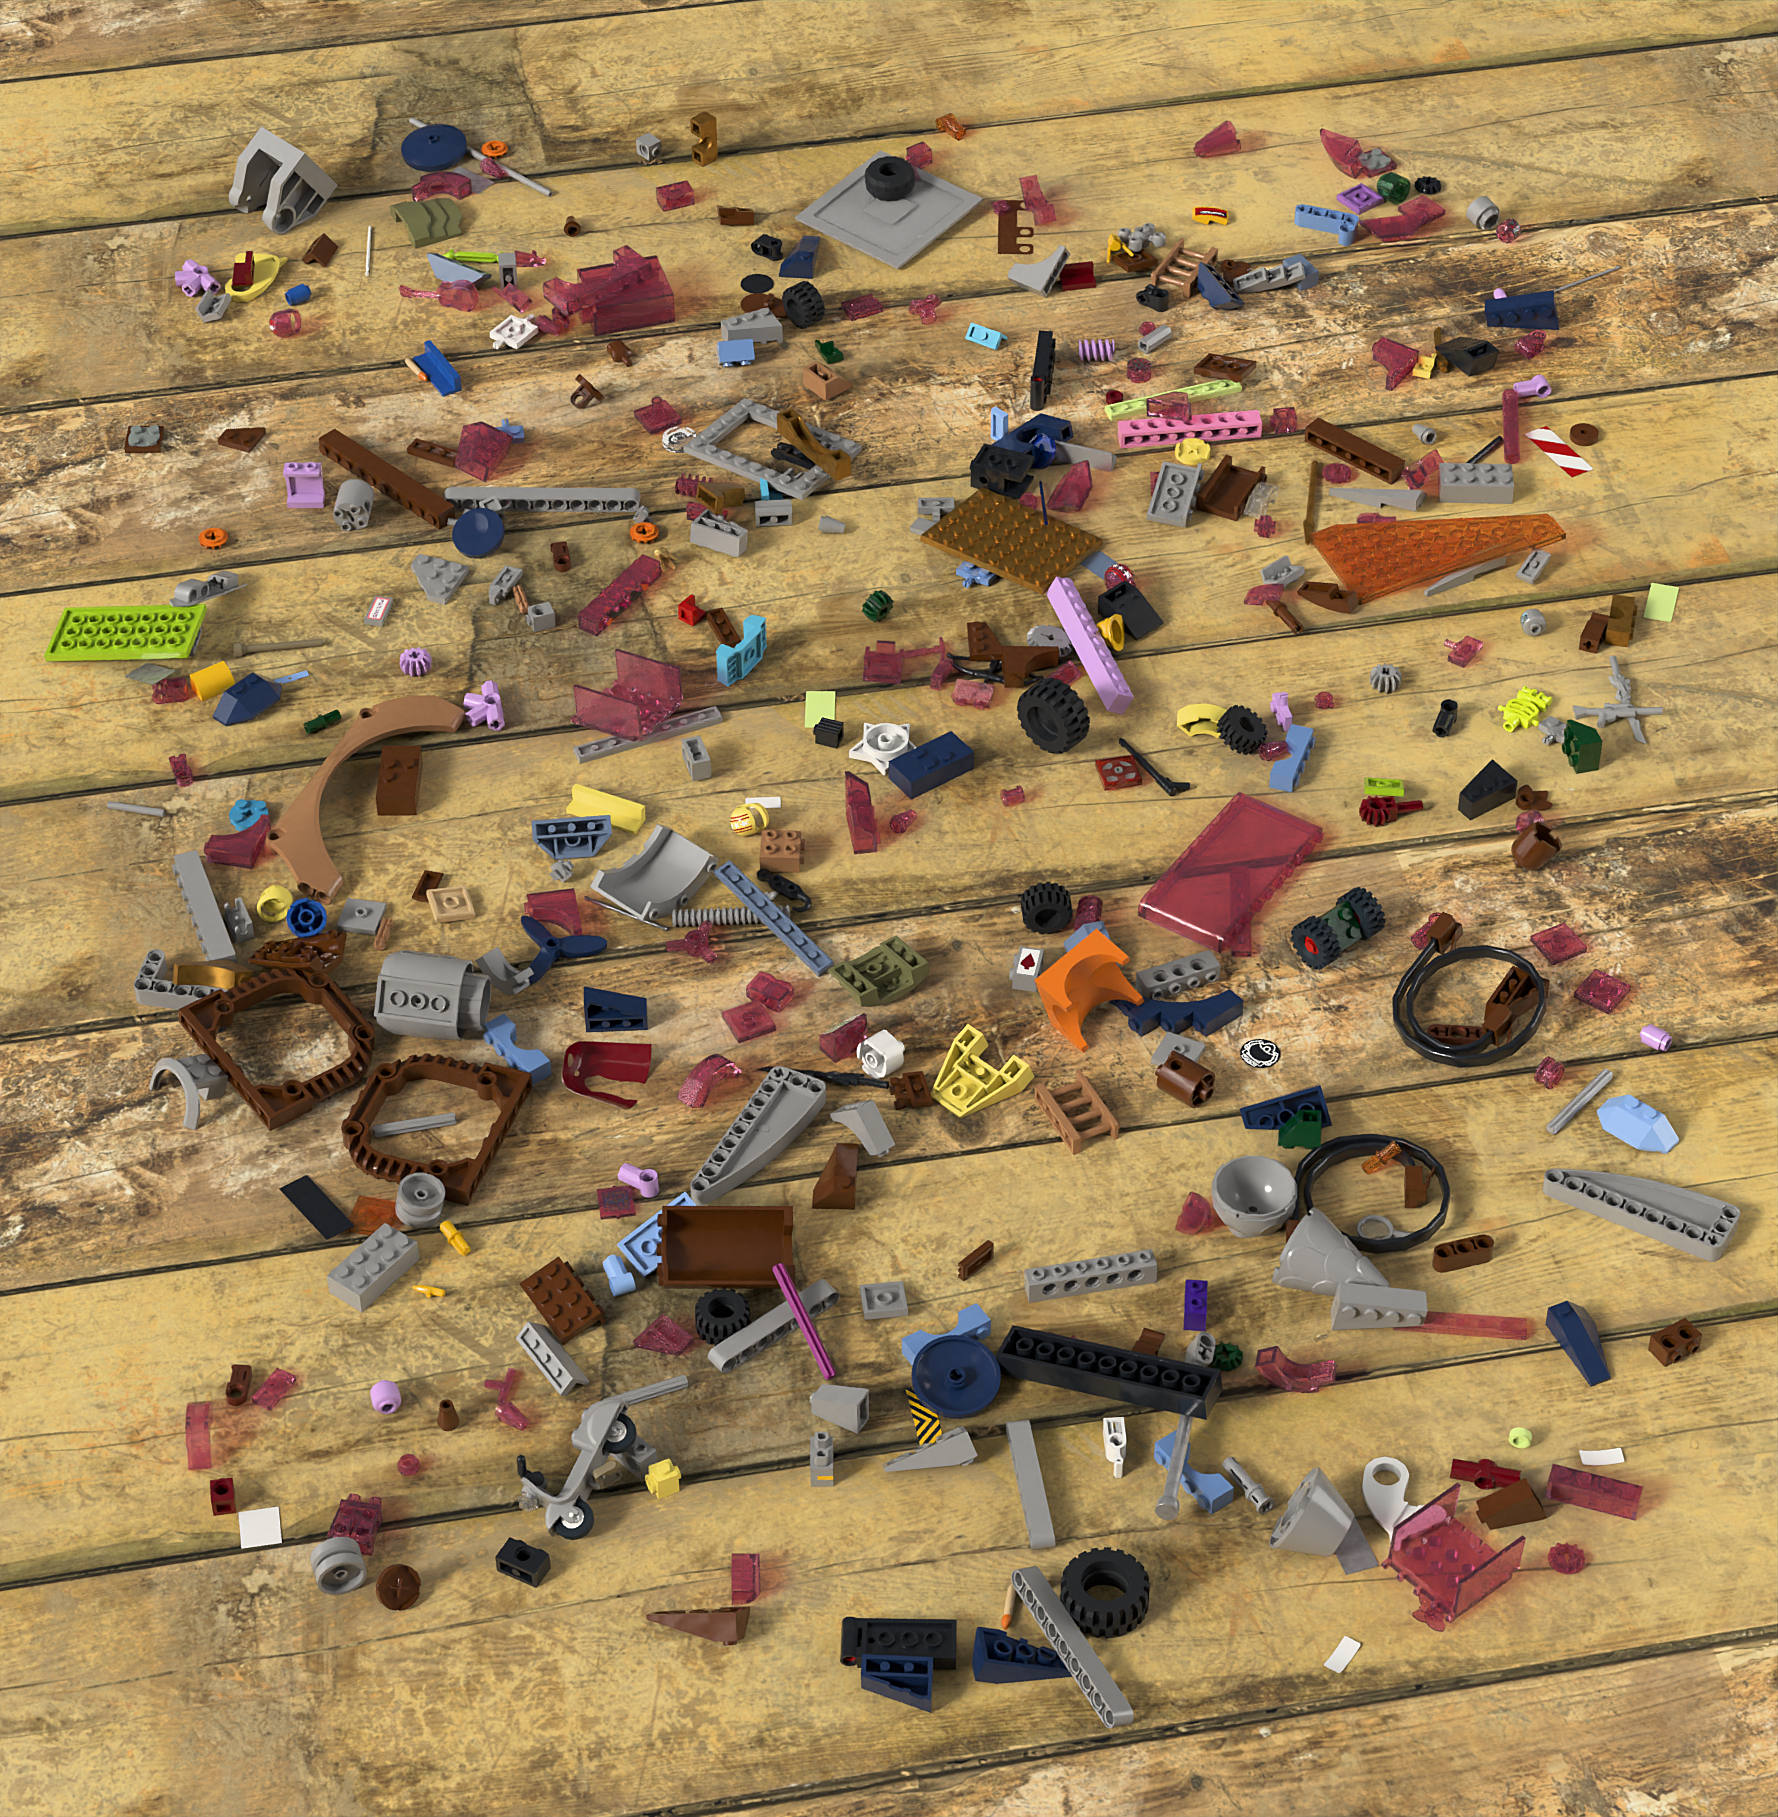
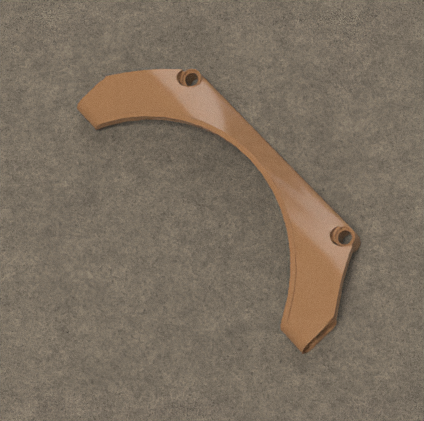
(298, 831)

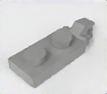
(504, 583)

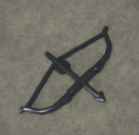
(994, 665)

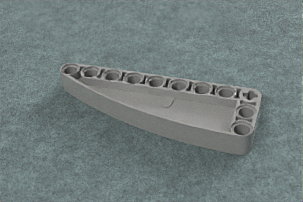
(762, 1131)
(1649, 1207)

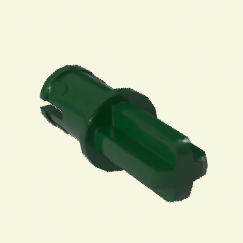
(322, 721)

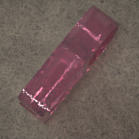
(941, 673)
(180, 768)

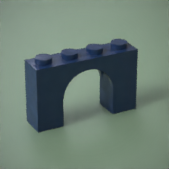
(1041, 424)

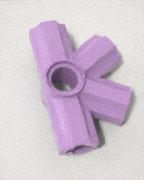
(194, 278)
(485, 707)

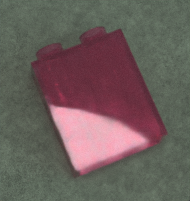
(634, 308)

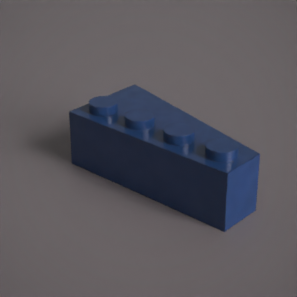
(1523, 311)

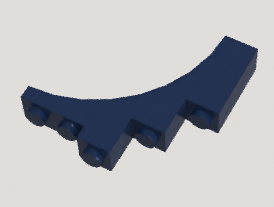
(1175, 1017)

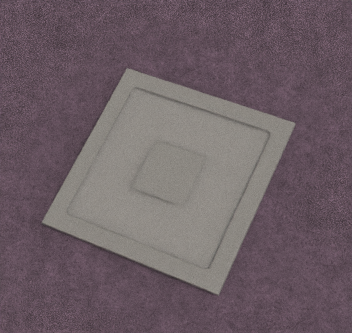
(888, 229)

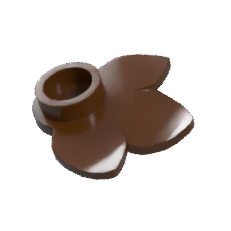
(1234, 269)
(1531, 799)

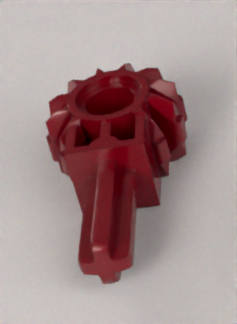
(1385, 809)

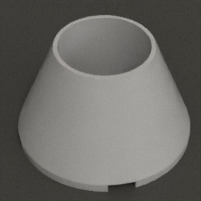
(1314, 1519)

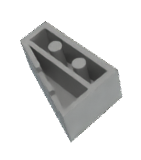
(717, 534)

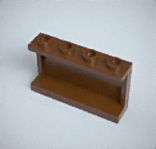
(1228, 490)

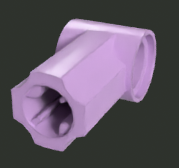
(1537, 386)
(645, 1180)

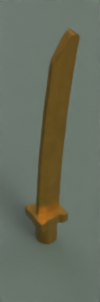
(1441, 361)

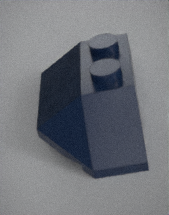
(1216, 289)
(247, 699)

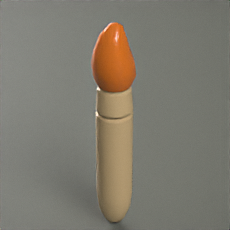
(423, 376)
(1009, 1607)

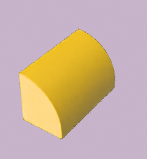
(212, 681)

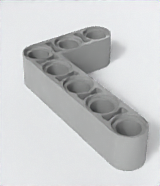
(154, 991)

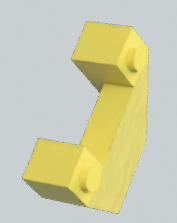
(971, 1084)

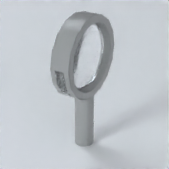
(1377, 1228)

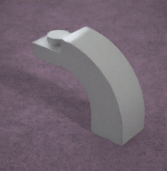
(502, 974)

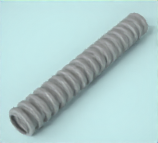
(718, 916)

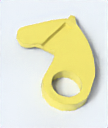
(265, 272)

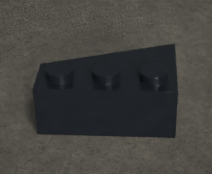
(1487, 791)

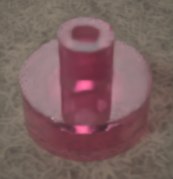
(1028, 500)

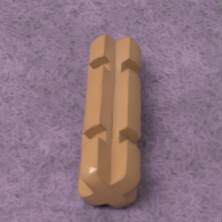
(520, 599)
(383, 934)

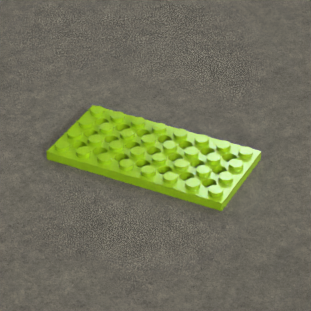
(127, 633)

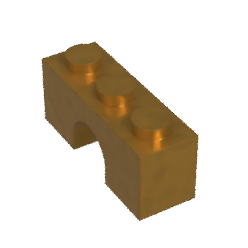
(705, 128)
(1621, 620)

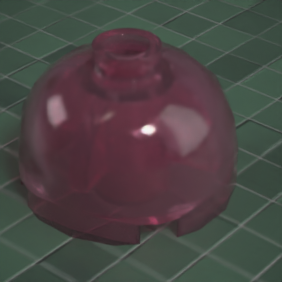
(1194, 1215)

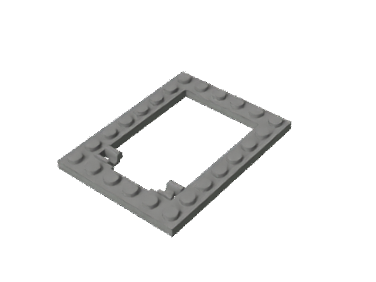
(794, 485)

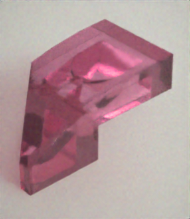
(528, 260)

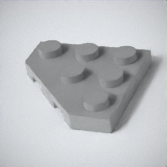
(438, 577)

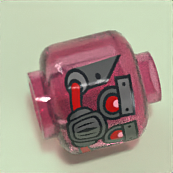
(1508, 231)

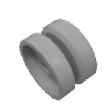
(420, 1200)
(338, 1565)

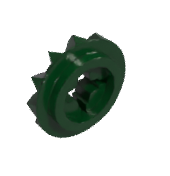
(1234, 1360)

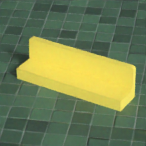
(590, 802)

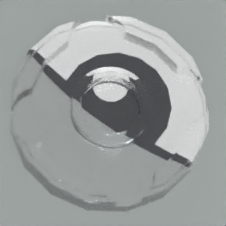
(676, 438)

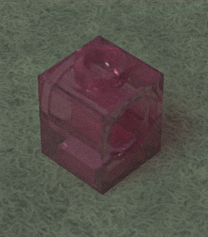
(1284, 420)

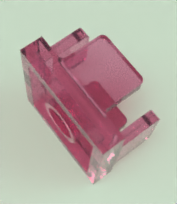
(884, 663)

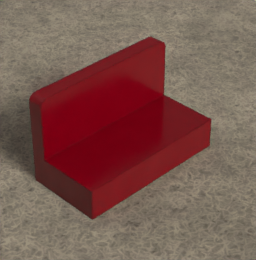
(244, 272)
(1077, 276)

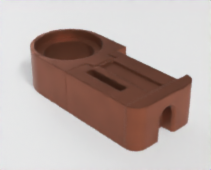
(561, 554)
(239, 1382)

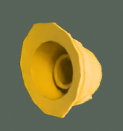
(1112, 631)

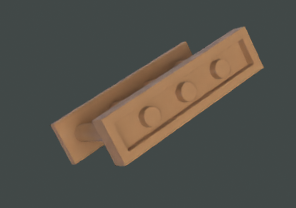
(1190, 284)
(1064, 1124)

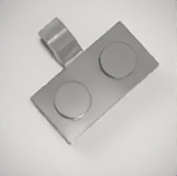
(935, 506)

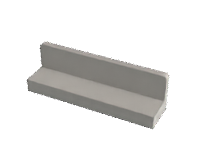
(1074, 454)
(551, 1357)

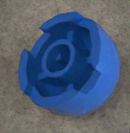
(306, 918)

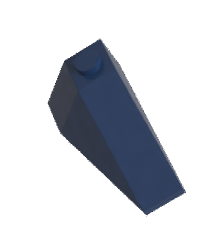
(1275, 1112)
(1008, 1660)

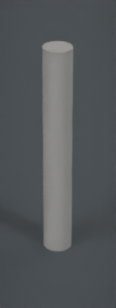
(136, 809)

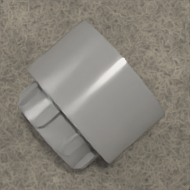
(1483, 213)

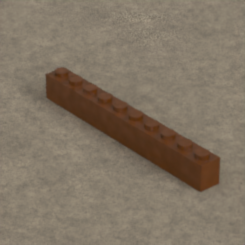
(386, 478)

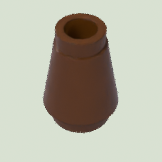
(572, 227)
(447, 1416)

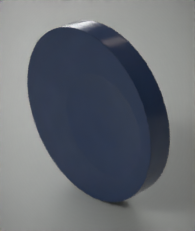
(478, 533)

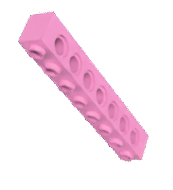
(1204, 427)

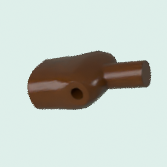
(620, 352)

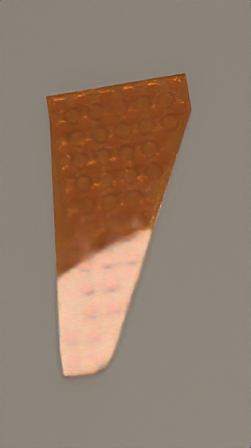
(1398, 554)

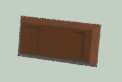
(428, 881)

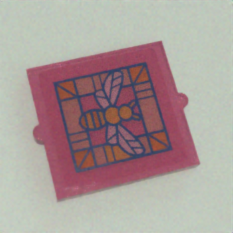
(616, 1202)

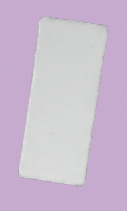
(1602, 1457)
(1342, 1654)

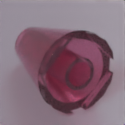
(1218, 141)

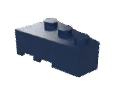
(614, 1011)
(899, 1678)

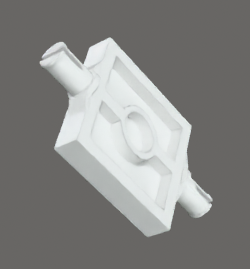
(514, 331)

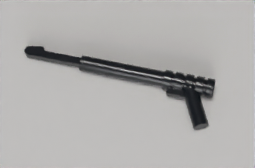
(1165, 783)

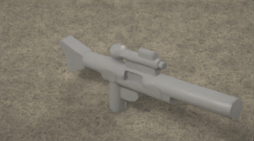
(1612, 711)

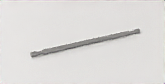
(1586, 279)

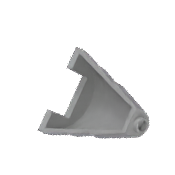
(1321, 1258)

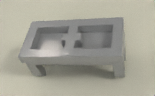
(239, 922)

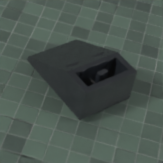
(1469, 354)
(1136, 612)

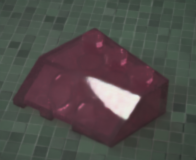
(481, 449)
(860, 815)

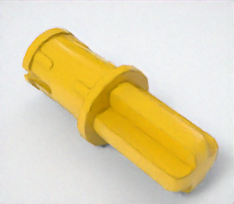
(455, 1238)

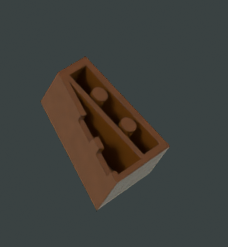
(1516, 992)

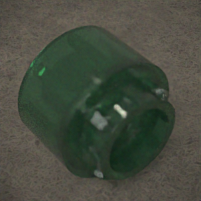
(1393, 187)

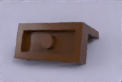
(321, 250)

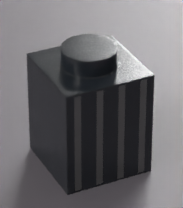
(829, 732)

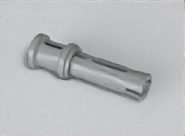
(1253, 1491)

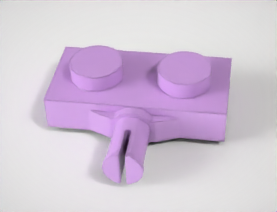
(1280, 707)

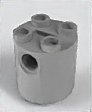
(353, 505)

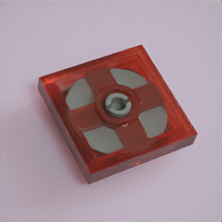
(1118, 772)

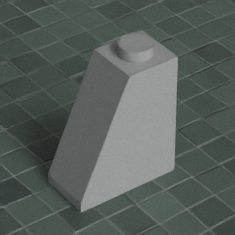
(841, 1406)

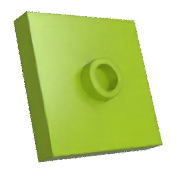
(1383, 786)

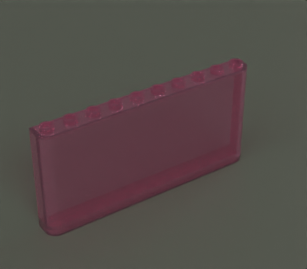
(1229, 871)

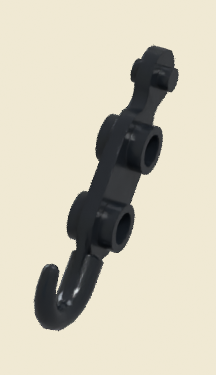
(786, 888)

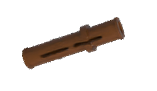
(1281, 611)

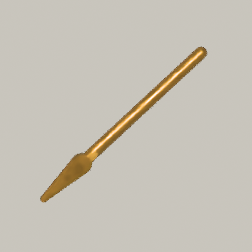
(1308, 523)

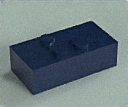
(931, 765)

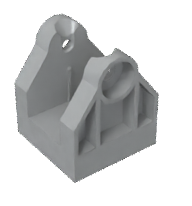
(281, 177)

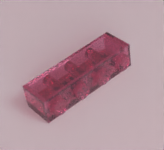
(1594, 1492)

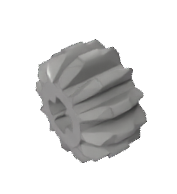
(1385, 678)

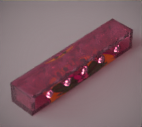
(619, 595)

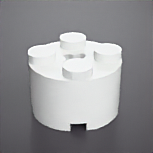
(881, 1054)

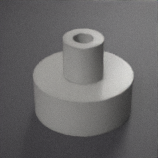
(642, 515)

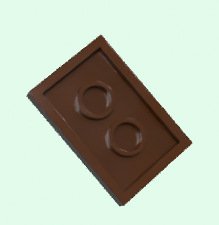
(1225, 367)

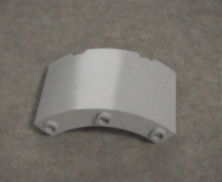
(659, 877)

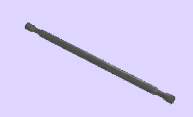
(624, 913)

